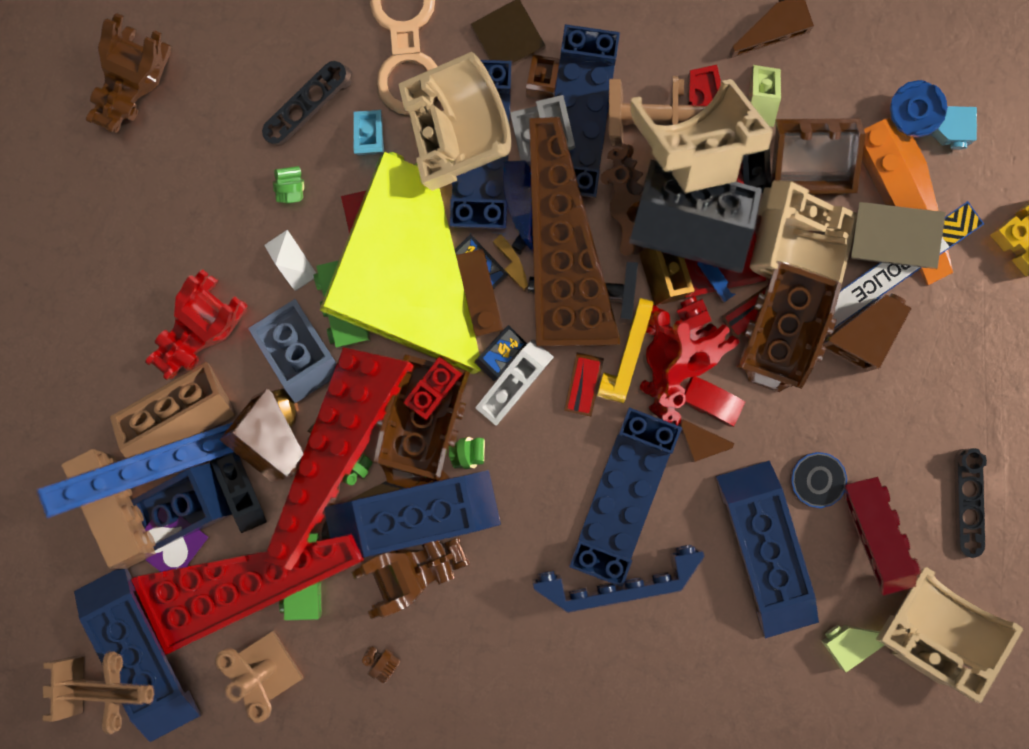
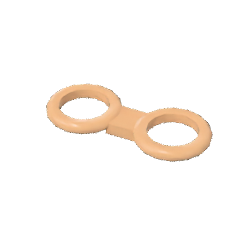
(404, 48)

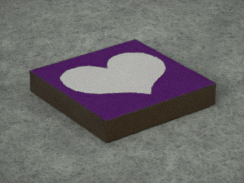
(177, 553)

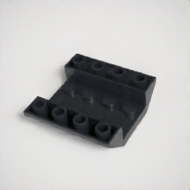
(698, 225)

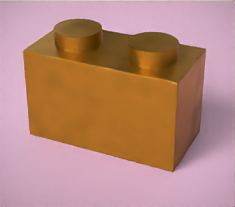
(666, 276)

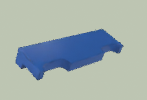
(717, 280)

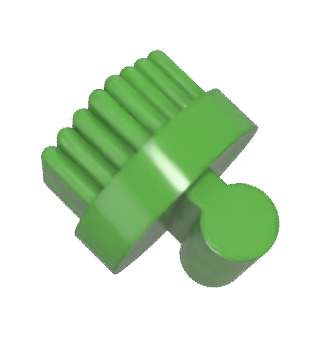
(288, 185)
(467, 453)
(359, 470)

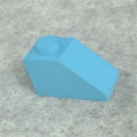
(958, 128)

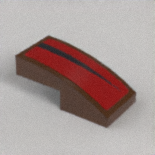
(739, 316)
(584, 384)

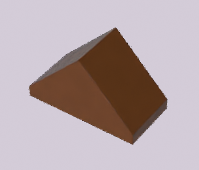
(542, 77)
(701, 442)

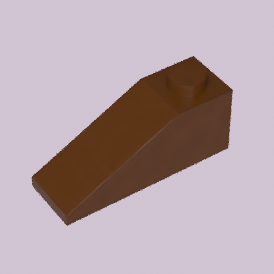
(782, 22)
(479, 292)

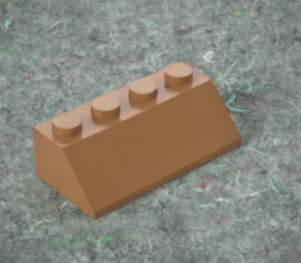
(172, 412)

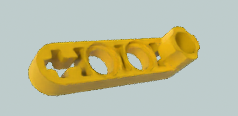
(616, 387)

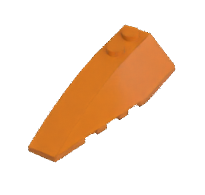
(902, 178)

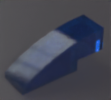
(519, 197)

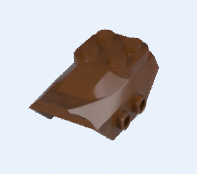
(789, 327)
(411, 446)

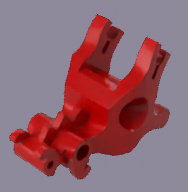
(199, 324)
(677, 355)

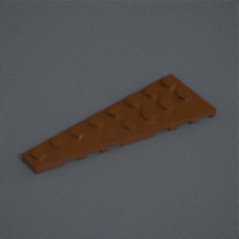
(568, 278)

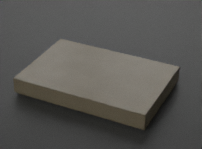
(898, 235)

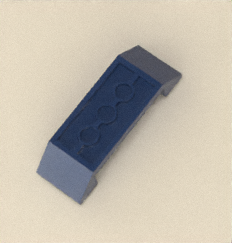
(583, 80)
(479, 194)
(624, 496)
(416, 514)
(769, 548)
(683, 562)
(120, 626)

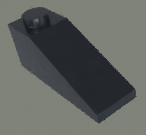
(238, 492)

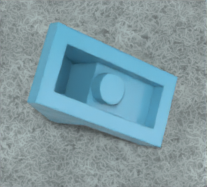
(368, 133)

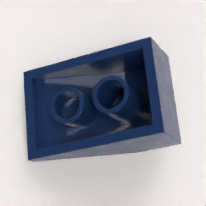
(190, 494)

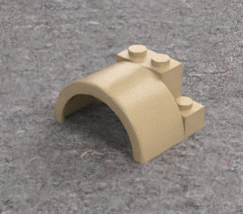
(469, 129)
(709, 145)
(784, 235)
(947, 634)

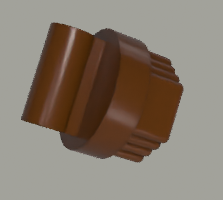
(381, 664)

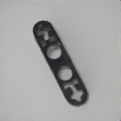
(308, 107)
(975, 502)

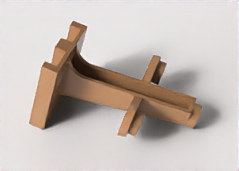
(659, 114)
(260, 672)
(69, 690)

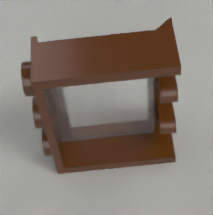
(819, 154)

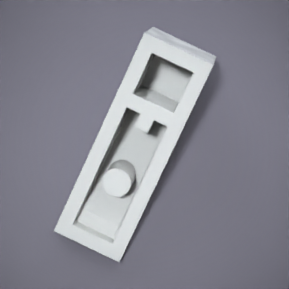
(514, 382)

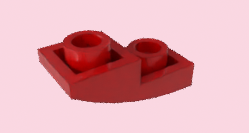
(694, 312)
(433, 388)
(713, 400)

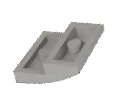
(545, 108)

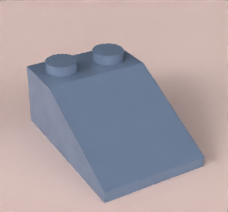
(294, 350)

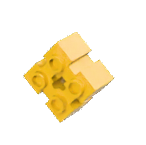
(1015, 236)

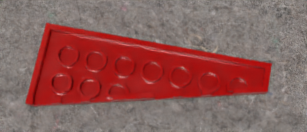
(341, 432)

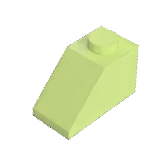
(765, 92)
(851, 645)

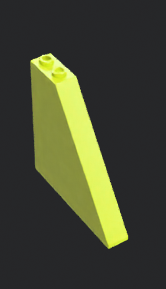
(403, 269)

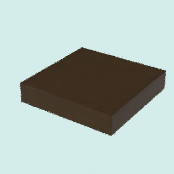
(508, 34)

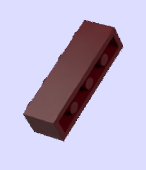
(881, 536)

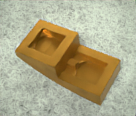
(515, 268)

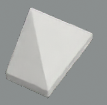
(290, 260)

